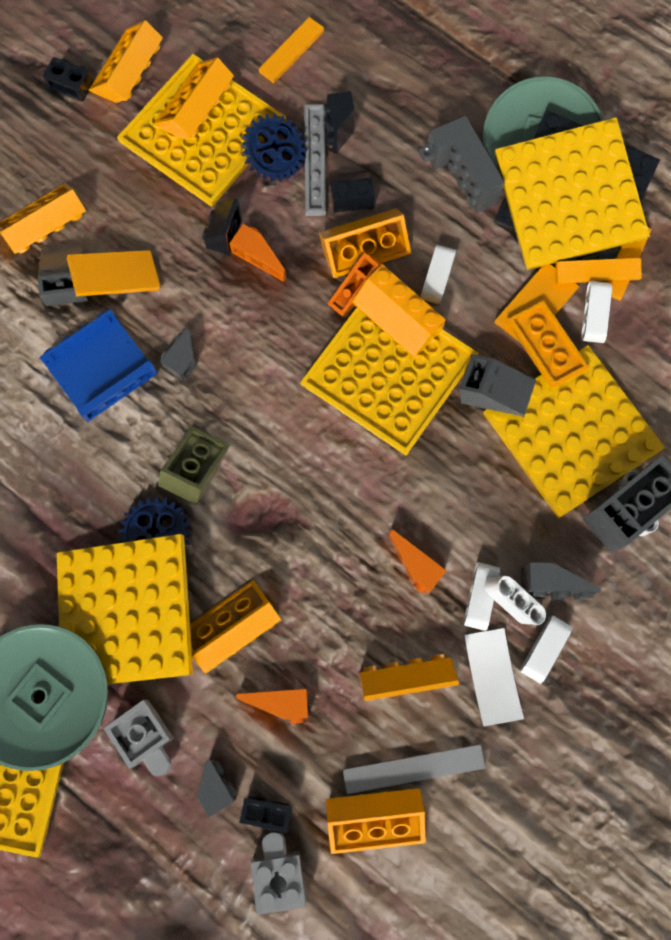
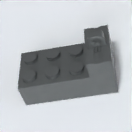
(467, 159)
(633, 506)

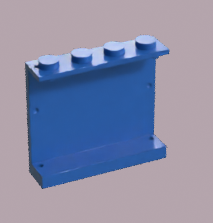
(98, 365)

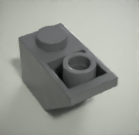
(180, 358)
(213, 790)

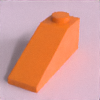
(253, 248)
(345, 294)
(419, 567)
(283, 704)

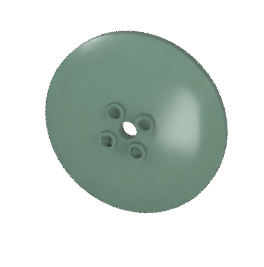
(522, 106)
(74, 701)

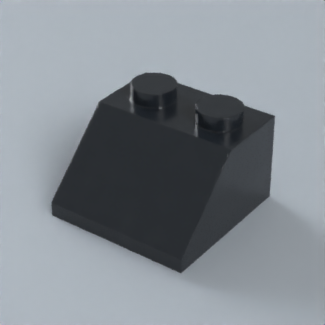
(351, 191)
(223, 226)

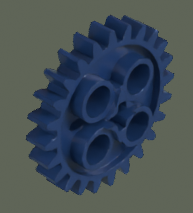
(268, 130)
(135, 532)

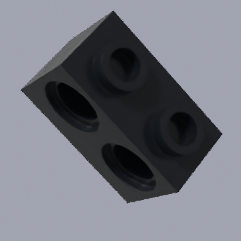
(68, 78)
(266, 813)

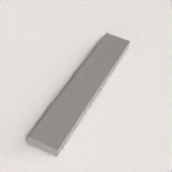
(315, 160)
(413, 769)

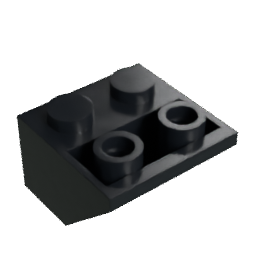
(339, 119)

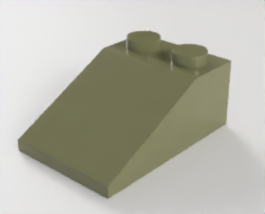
(193, 465)

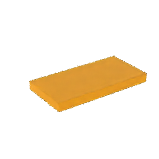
(113, 273)
(539, 288)
(547, 344)

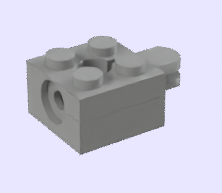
(141, 738)
(277, 877)

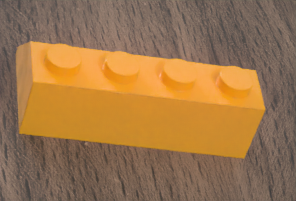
(127, 62)
(195, 98)
(41, 218)
(377, 235)
(398, 311)
(231, 626)
(407, 679)
(375, 821)

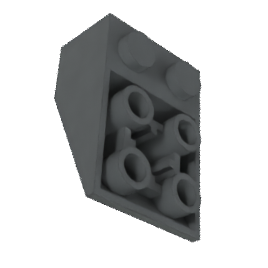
(54, 275)
(496, 386)
(554, 581)

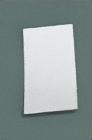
(493, 677)

